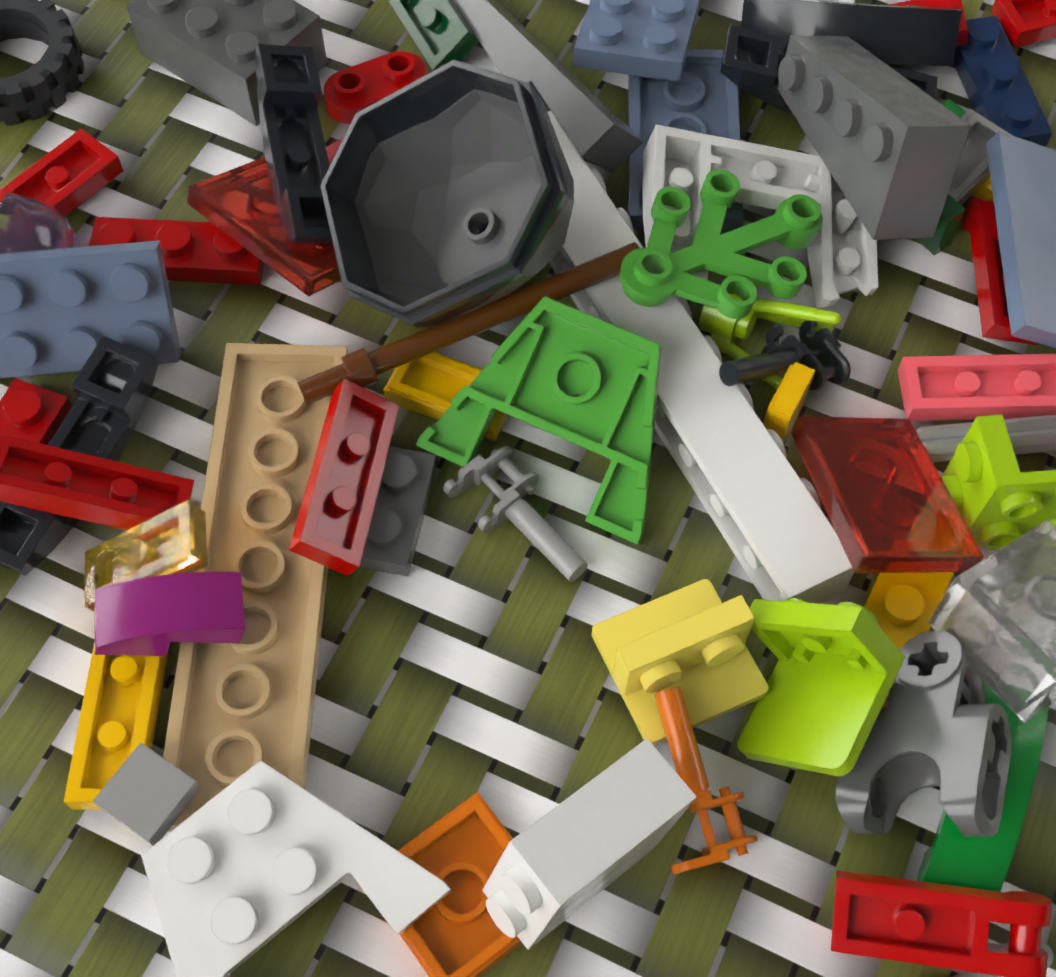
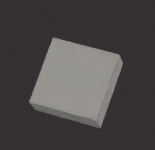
(147, 794)

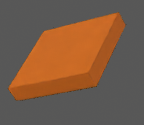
(458, 932)

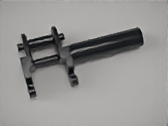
(815, 352)

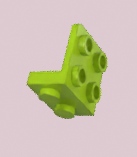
(991, 490)
(823, 688)

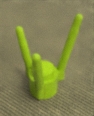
(726, 330)

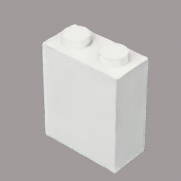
(585, 844)

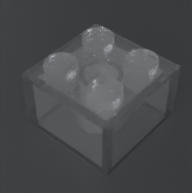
(1008, 620)

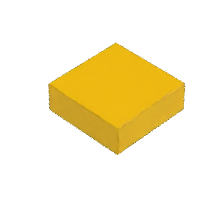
(788, 399)

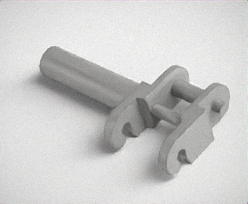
(517, 509)

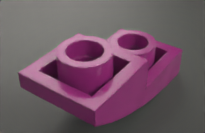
(152, 611)

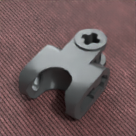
(929, 737)

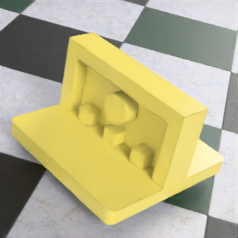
(684, 643)

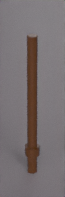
(364, 367)

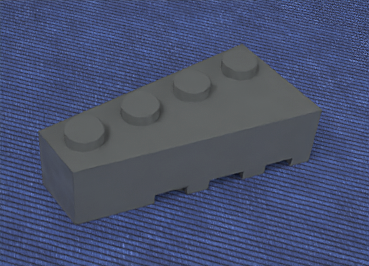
(874, 132)

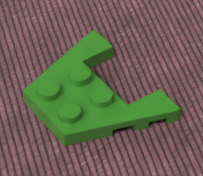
(575, 383)

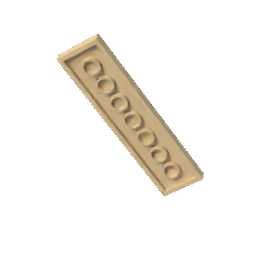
(257, 695)

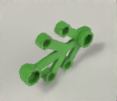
(655, 274)

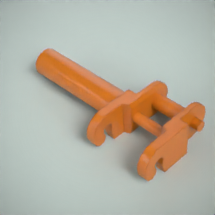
(691, 770)

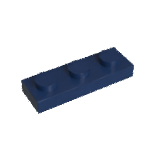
(998, 83)

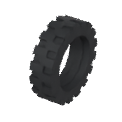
(50, 77)

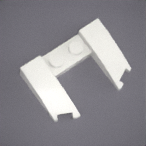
(843, 250)

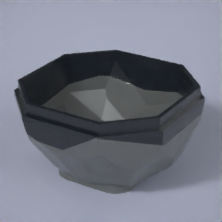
(427, 177)

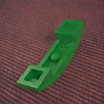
(986, 860)

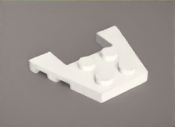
(260, 862)

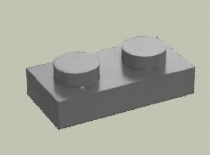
(399, 511)

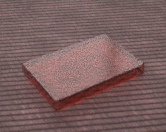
(246, 210)
(884, 496)

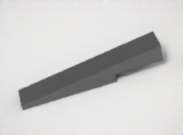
(519, 55)

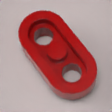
(369, 82)

